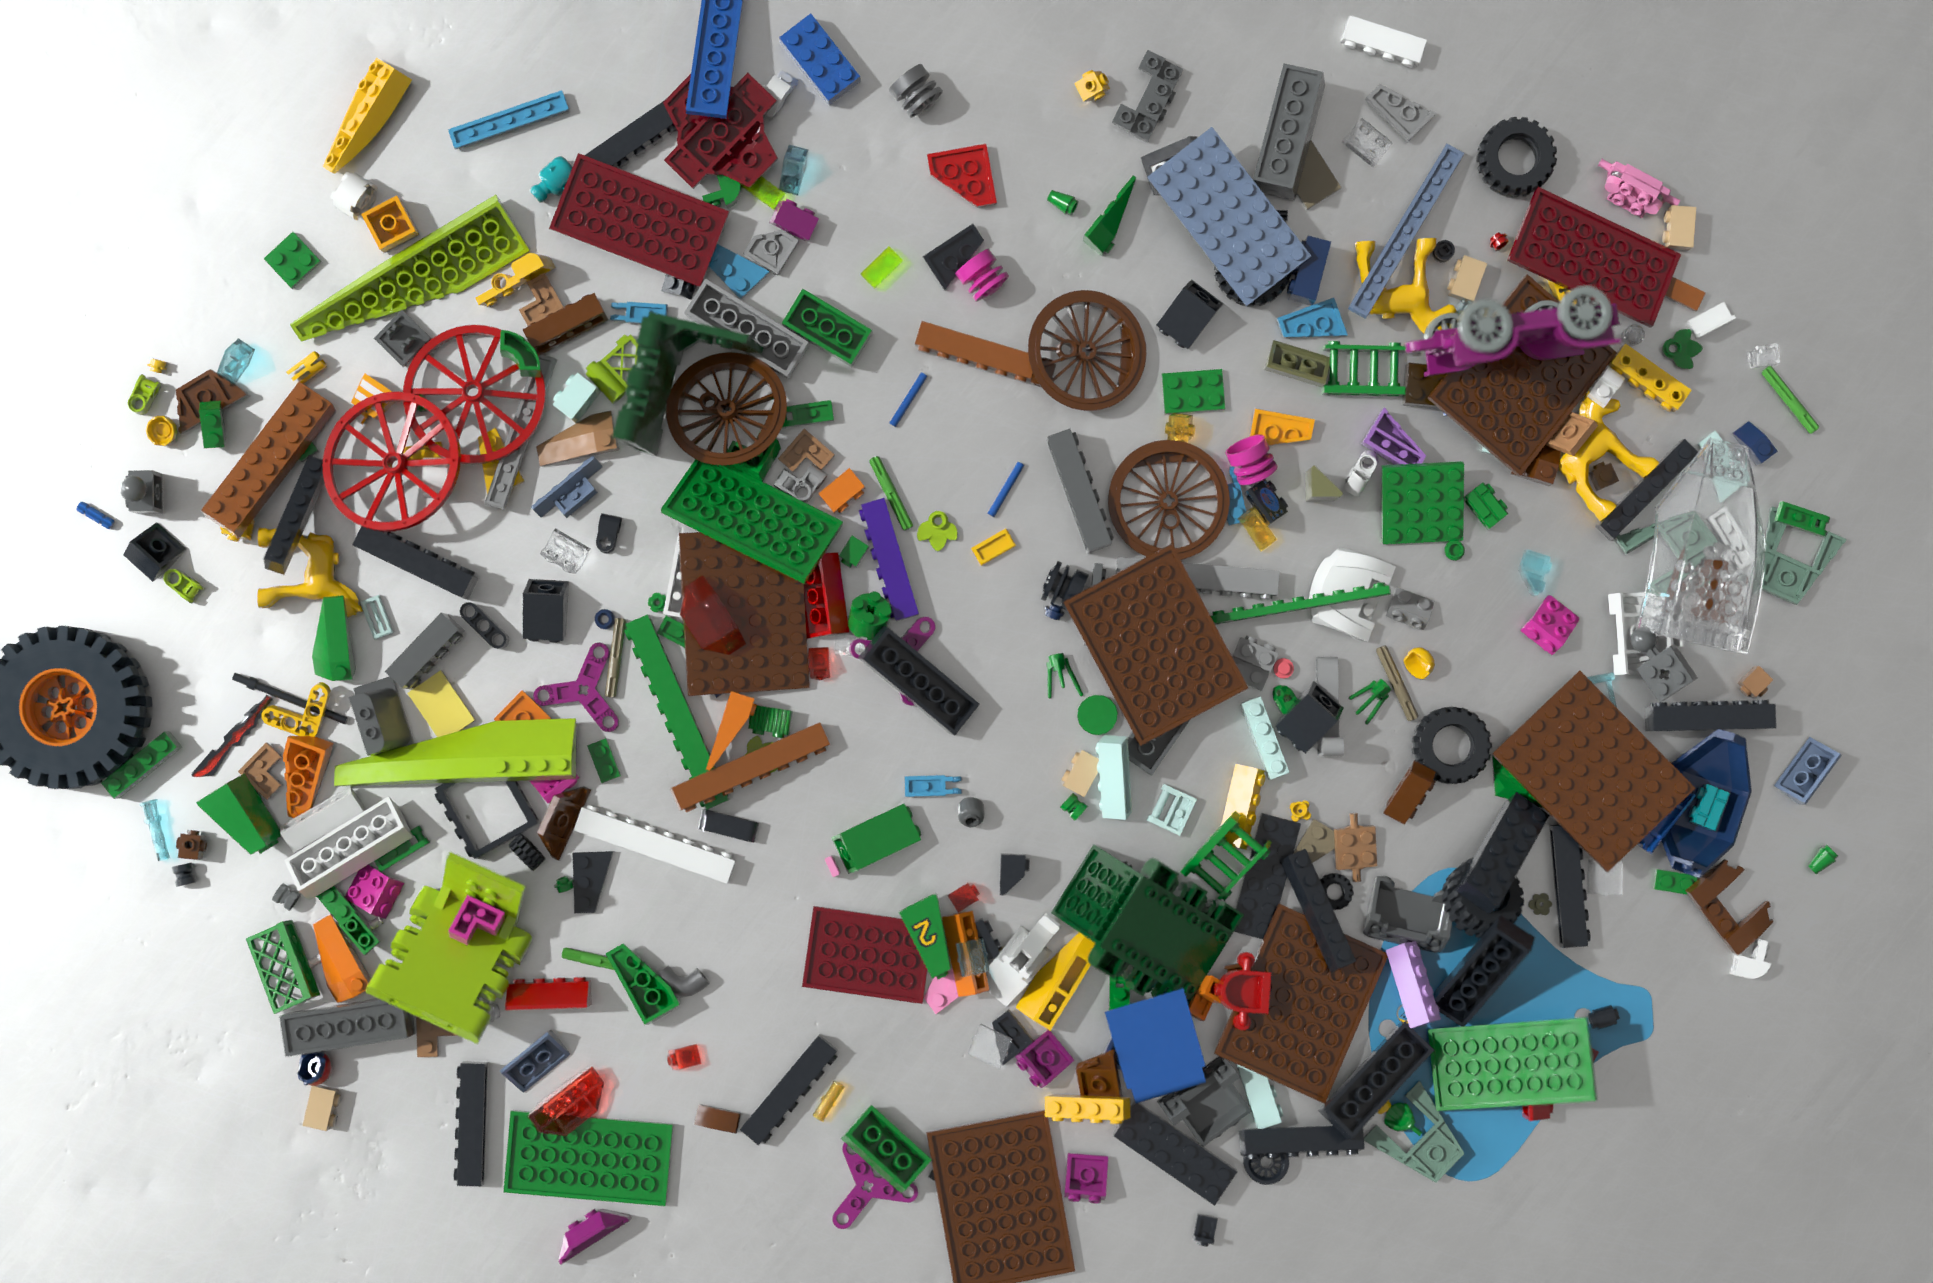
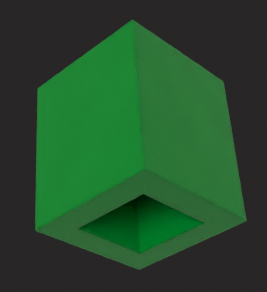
(853, 552)

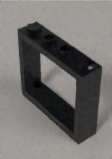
(461, 831)

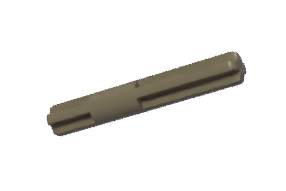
(615, 658)
(1397, 683)

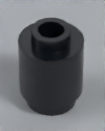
(1603, 1017)

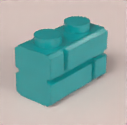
(1709, 807)

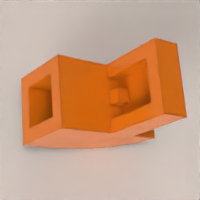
(1204, 998)

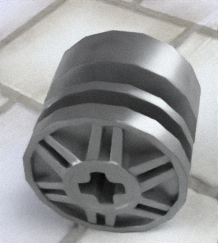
(917, 93)

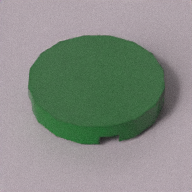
(1097, 714)

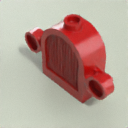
(1244, 991)

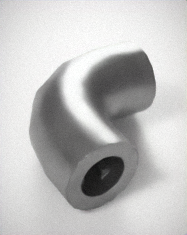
(684, 985)

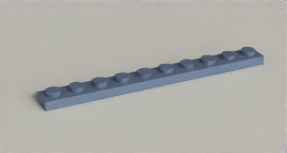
(1406, 231)

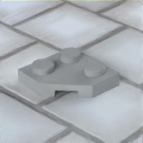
(771, 249)

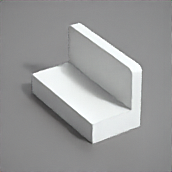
(1710, 320)

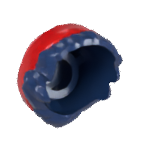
(314, 1068)

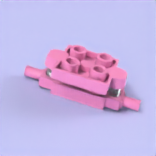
(1635, 189)

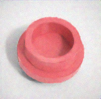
(1283, 668)

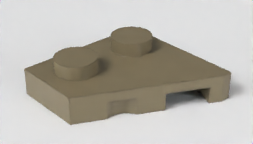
(1317, 841)

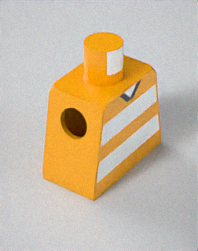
(368, 388)

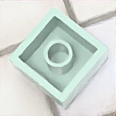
(576, 397)

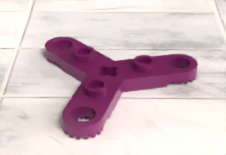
(913, 637)
(588, 676)
(858, 1198)

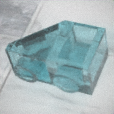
(793, 169)
(1533, 569)

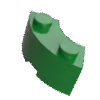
(521, 352)

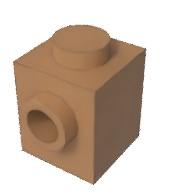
(1755, 682)

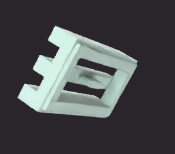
(384, 614)

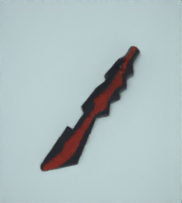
(234, 737)

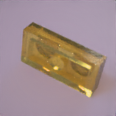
(1257, 529)

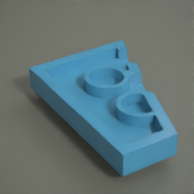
(736, 271)
(1313, 321)

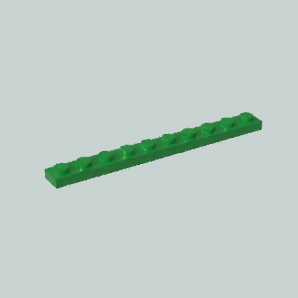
(1300, 603)

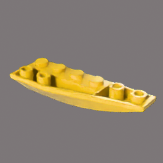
(367, 113)
(1056, 982)

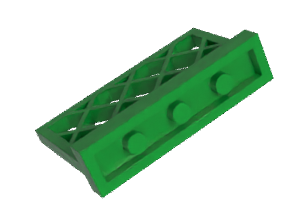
(295, 956)

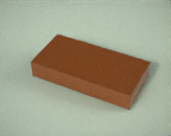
(1685, 294)

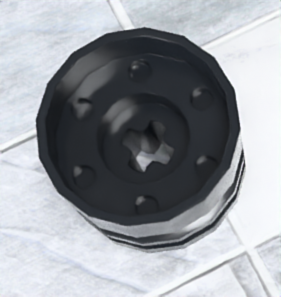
(1062, 584)

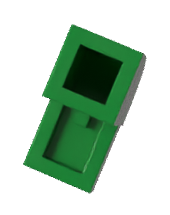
(729, 192)

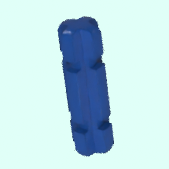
(95, 515)

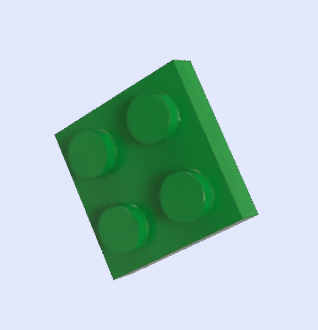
(292, 260)

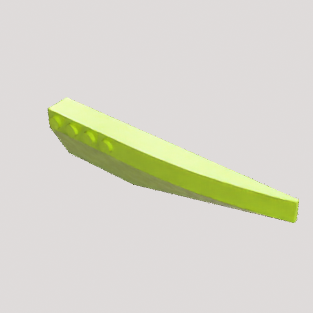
(426, 270)
(478, 754)

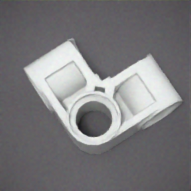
(1360, 474)

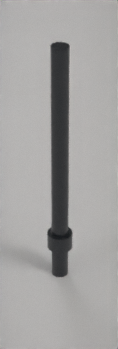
(253, 683)

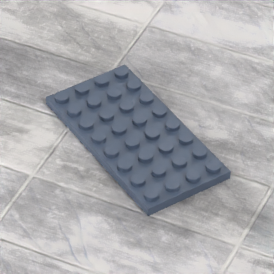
(1229, 216)

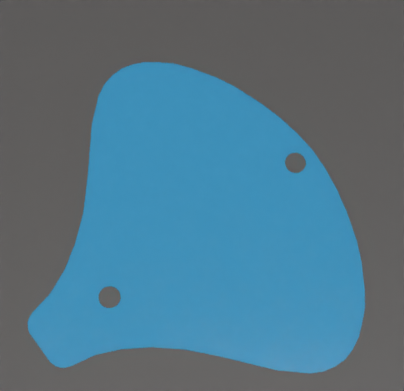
(1540, 988)

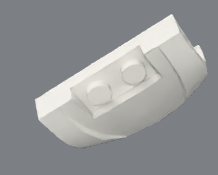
(1345, 571)
(1627, 611)

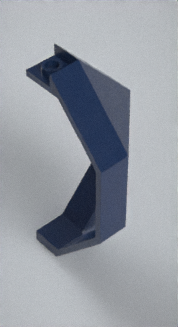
(1722, 763)

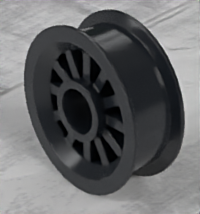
(1266, 1180)

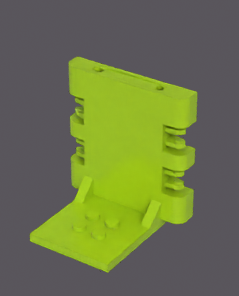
(443, 976)

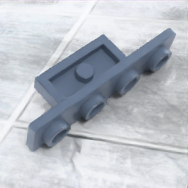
(570, 492)

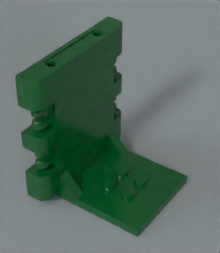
(650, 381)
(1146, 923)

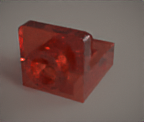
(819, 663)
(964, 896)
(683, 1057)

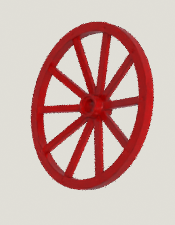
(423, 354)
(388, 460)

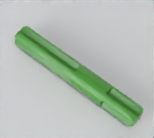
(1790, 399)
(890, 492)
(586, 958)

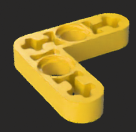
(307, 718)

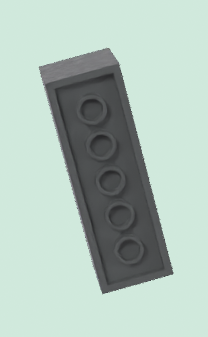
(1289, 131)
(344, 1026)

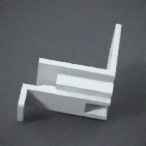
(1020, 960)

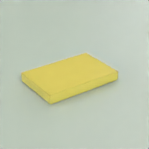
(441, 705)

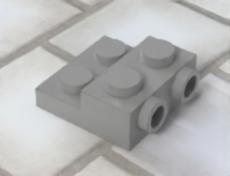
(1254, 661)

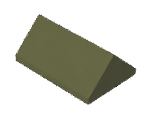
(1298, 363)
(1319, 487)

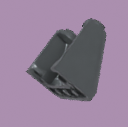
(1407, 917)

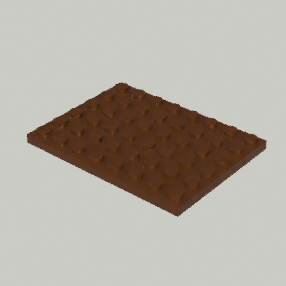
(1519, 400)
(765, 609)
(1155, 644)
(1593, 771)
(1309, 1008)
(1001, 1200)

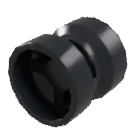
(1443, 251)
(183, 874)

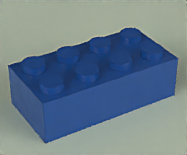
(820, 59)

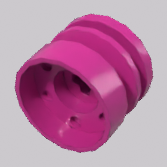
(982, 275)
(1251, 459)

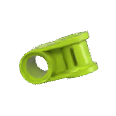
(143, 393)
(185, 587)

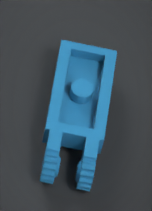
(636, 311)
(1236, 505)
(929, 785)

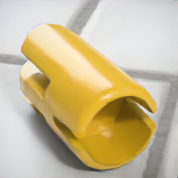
(309, 366)

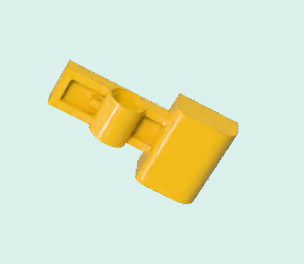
(525, 270)

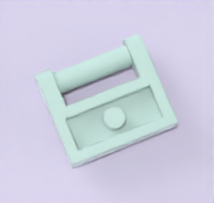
(1178, 812)

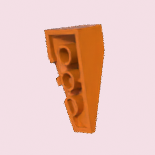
(735, 715)
(305, 767)
(341, 966)

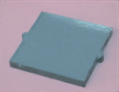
(972, 957)

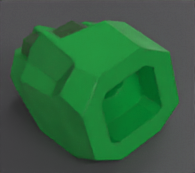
(1283, 698)

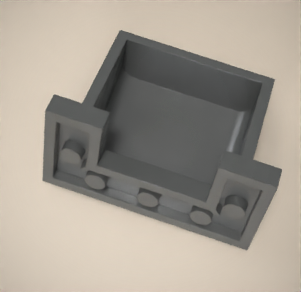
(380, 716)
(1210, 1106)

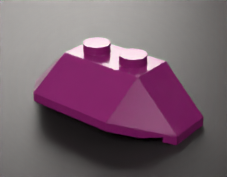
(589, 1231)

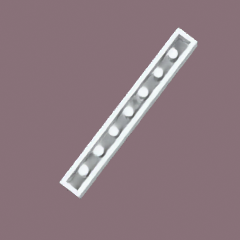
(655, 845)

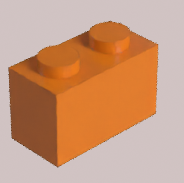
(842, 491)

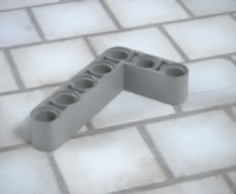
(1327, 679)

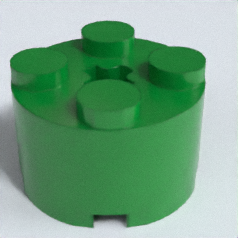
(868, 615)

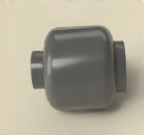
(971, 812)

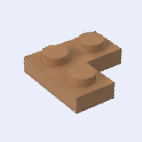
(545, 302)
(805, 446)
(257, 770)
(428, 1038)

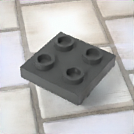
(402, 338)

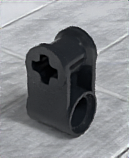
(608, 529)

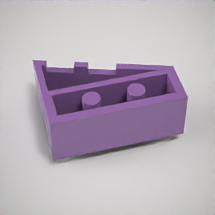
(1391, 441)

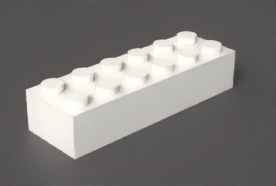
(348, 848)

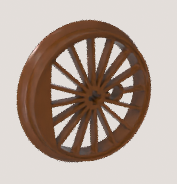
(1132, 350)
(710, 365)
(1161, 453)

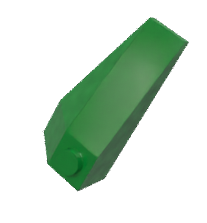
(1104, 229)
(332, 645)
(646, 990)

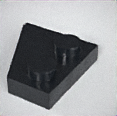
(1011, 1027)

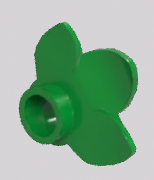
(1684, 348)

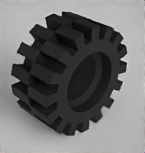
(527, 852)
(1347, 889)

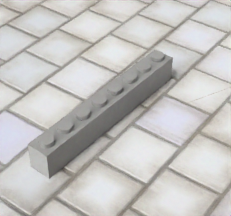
(1225, 579)

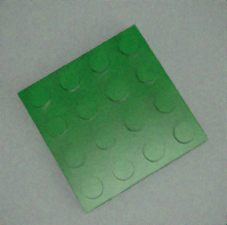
(1422, 502)

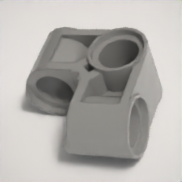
(810, 480)

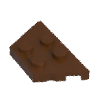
(204, 388)
(561, 819)
(1099, 1076)

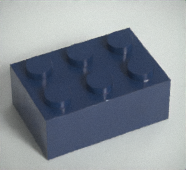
(1308, 275)

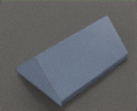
(1807, 771)
(535, 1061)

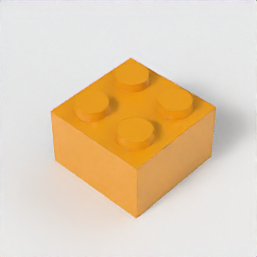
(390, 224)

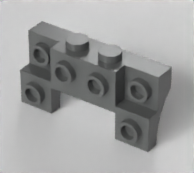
(1152, 104)

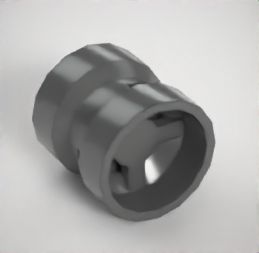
(285, 896)

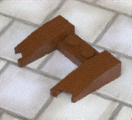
(1704, 895)

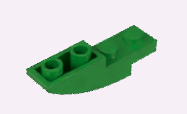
(349, 919)

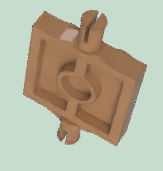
(1355, 847)

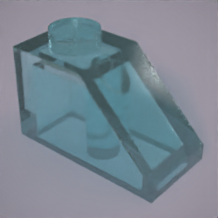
(235, 360)

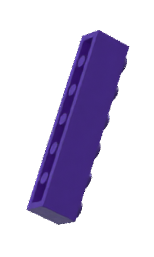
(889, 558)

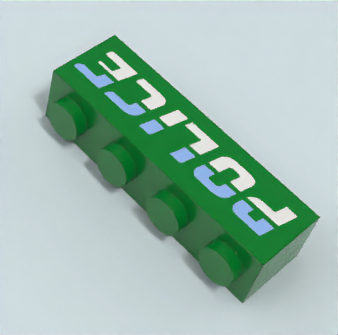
(141, 765)

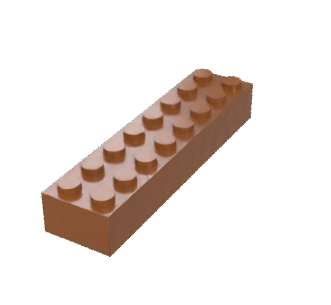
(268, 460)

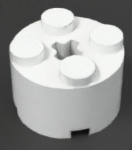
(354, 195)
(435, 477)

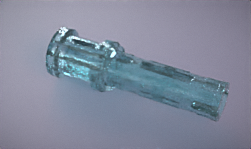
(153, 820)

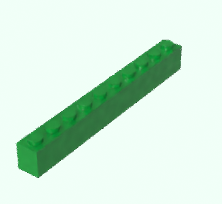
(671, 699)

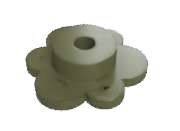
(1535, 904)

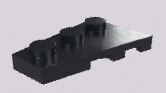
(953, 254)
(588, 879)

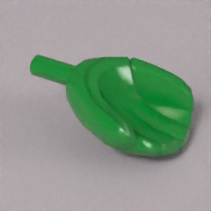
(1401, 1118)

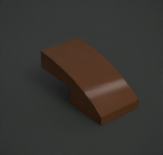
(717, 1118)

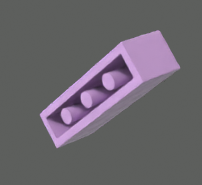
(1413, 984)

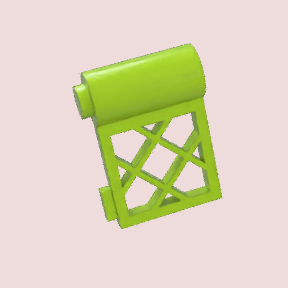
(606, 377)

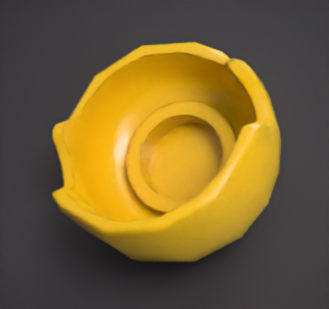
(161, 430)
(1419, 662)

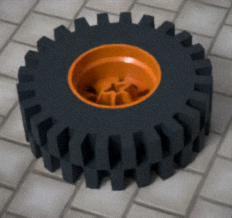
(118, 707)

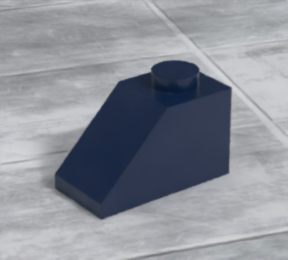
(1758, 444)

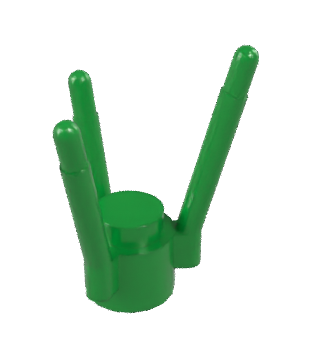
(1058, 663)
(1379, 690)

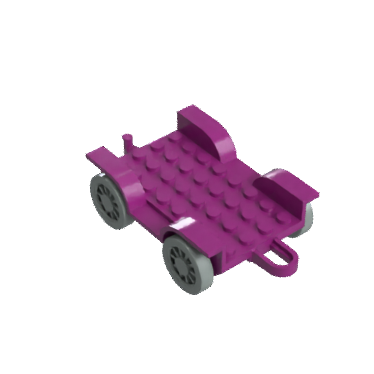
(1542, 332)

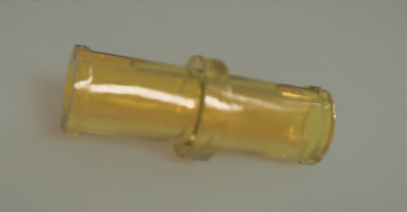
(828, 1101)

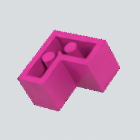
(475, 915)

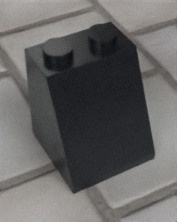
(1189, 314)
(545, 610)
(1309, 718)

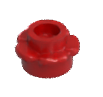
(1498, 241)

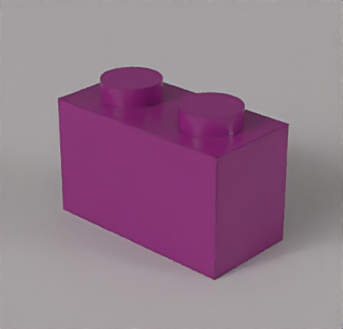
(794, 220)

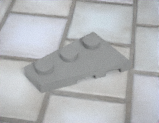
(1399, 112)

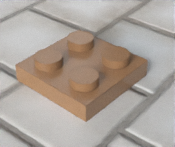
(1572, 434)

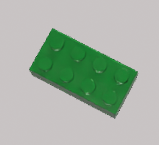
(827, 327)
(886, 1149)

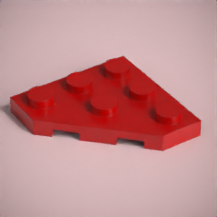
(965, 173)

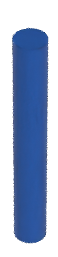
(908, 399)
(1005, 489)

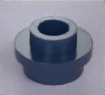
(1054, 612)
(600, 614)

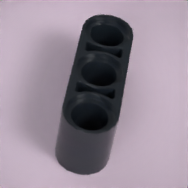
(475, 621)
(728, 825)

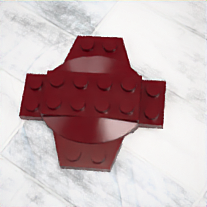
(720, 145)

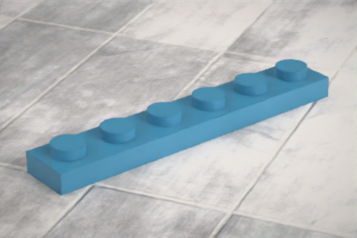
(508, 120)

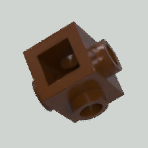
(198, 846)

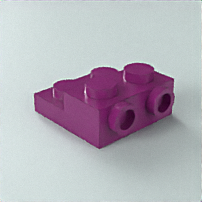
(1044, 1059)
(1086, 1177)

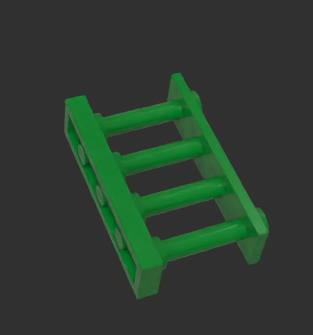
(1353, 387)
(1218, 838)

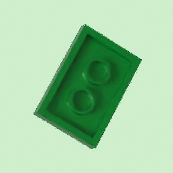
(1193, 391)

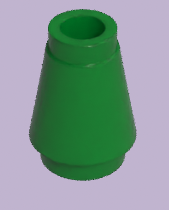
(1064, 202)
(1822, 859)

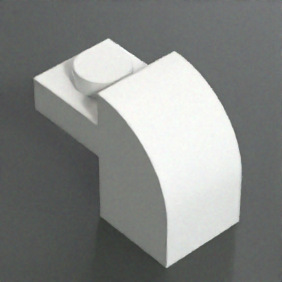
(780, 88)
(1605, 386)
(1754, 966)

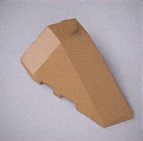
(581, 440)

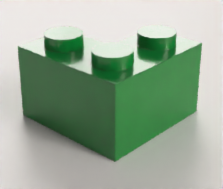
(759, 465)

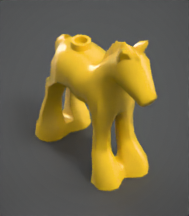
(1404, 298)
(1599, 442)
(317, 575)

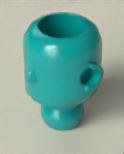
(553, 179)

